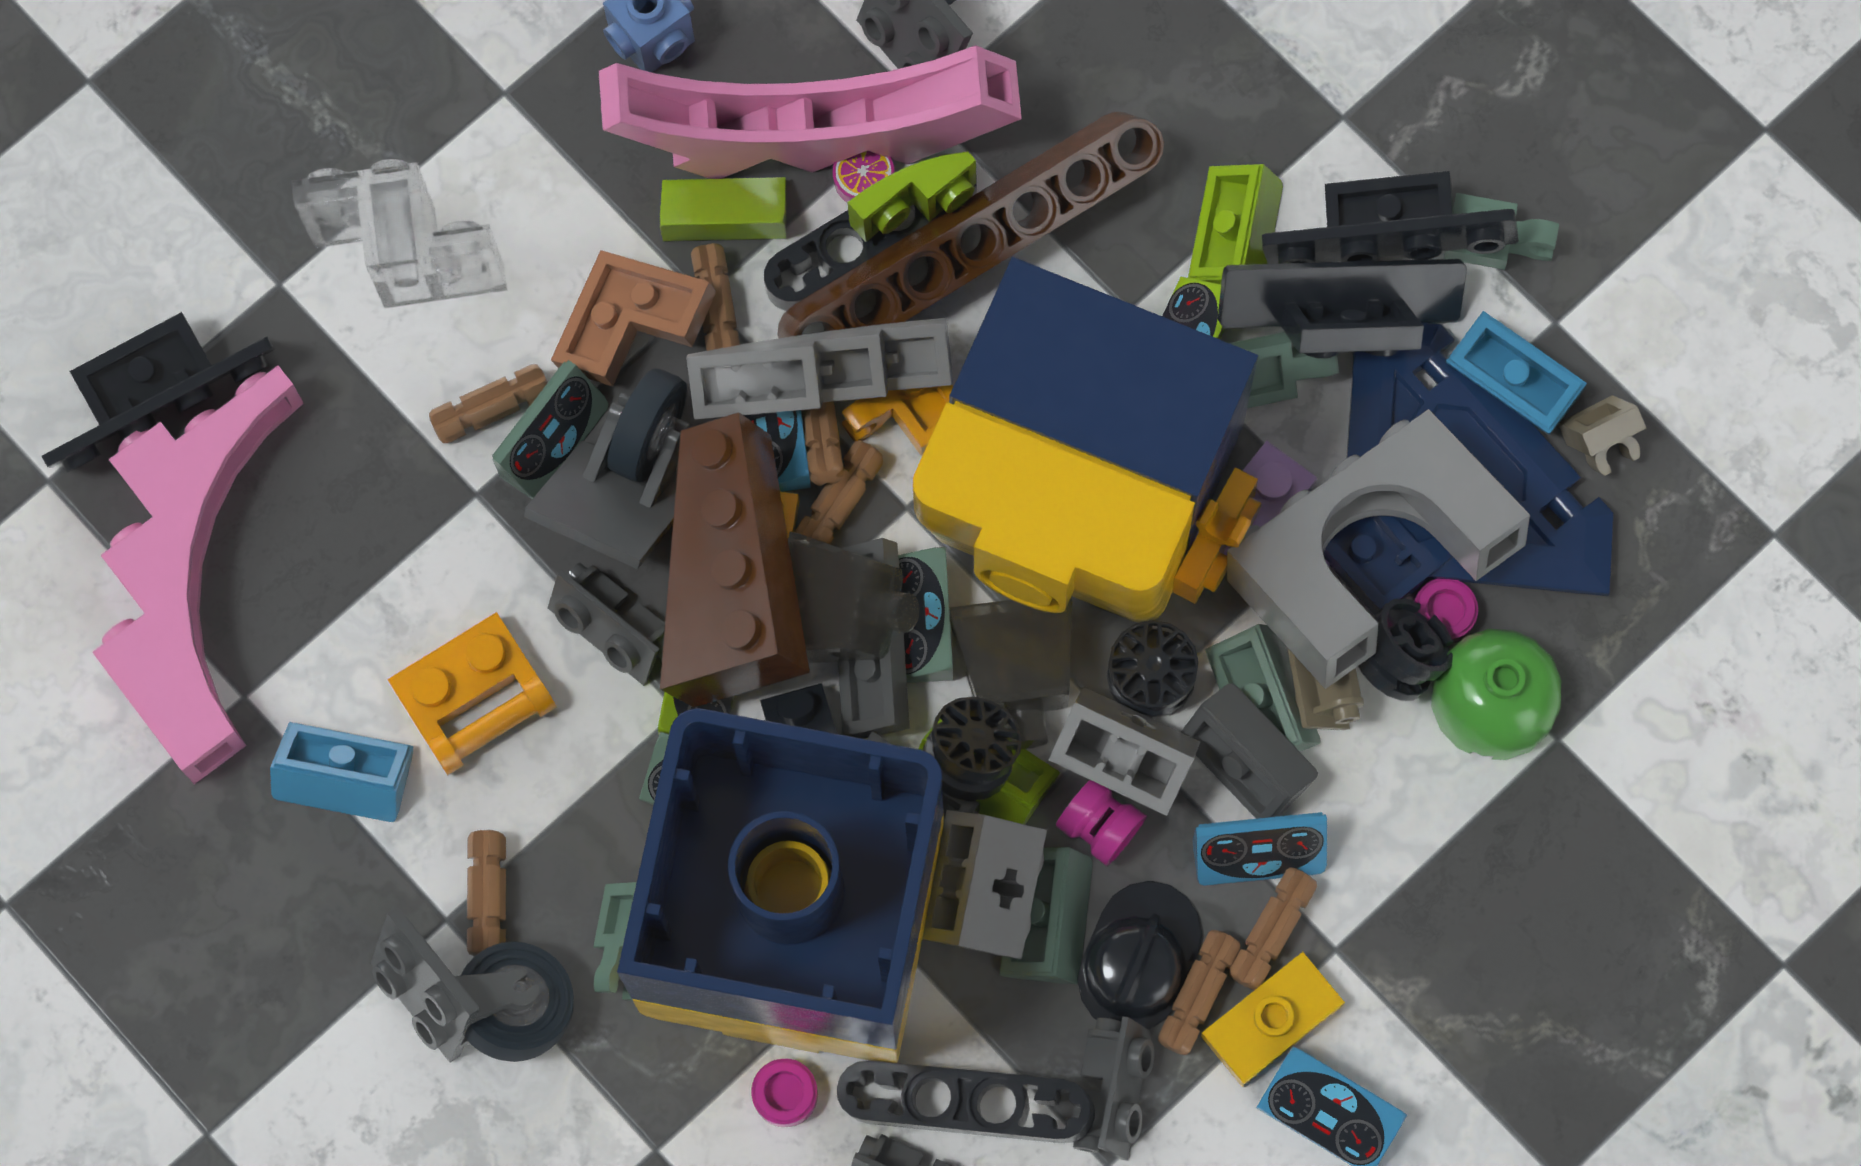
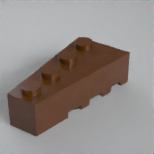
(731, 569)

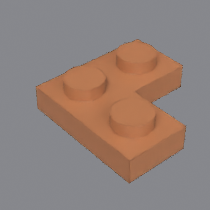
(625, 299)

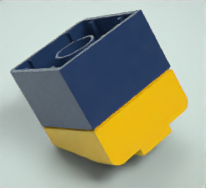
(1081, 446)
(784, 885)

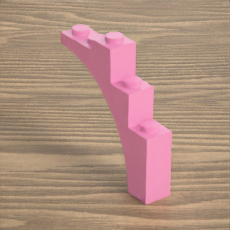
(811, 125)
(160, 563)

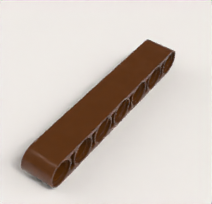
(1000, 231)

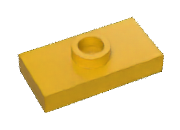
(1272, 1019)

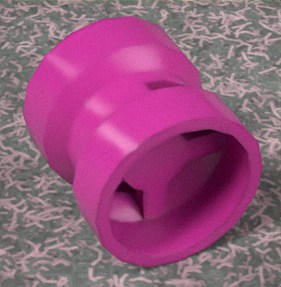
(1087, 814)

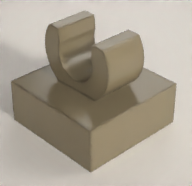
(1601, 427)

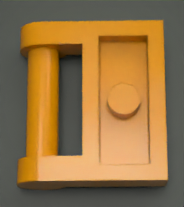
(460, 678)

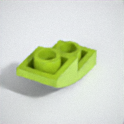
(929, 185)

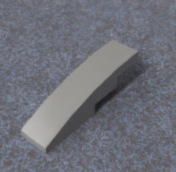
(819, 368)

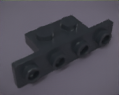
(1392, 219)
(1344, 304)
(145, 377)

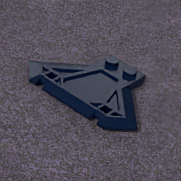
(1394, 556)

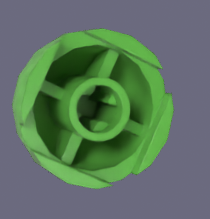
(1497, 694)

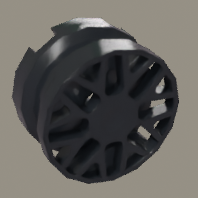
(1407, 651)
(1152, 669)
(974, 747)

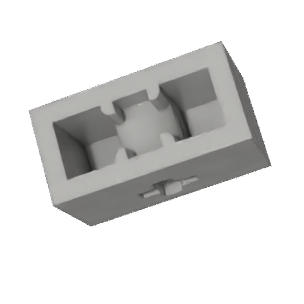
(1124, 751)
(984, 884)

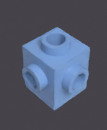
(649, 30)

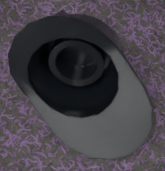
(1139, 954)

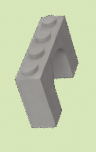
(1412, 475)

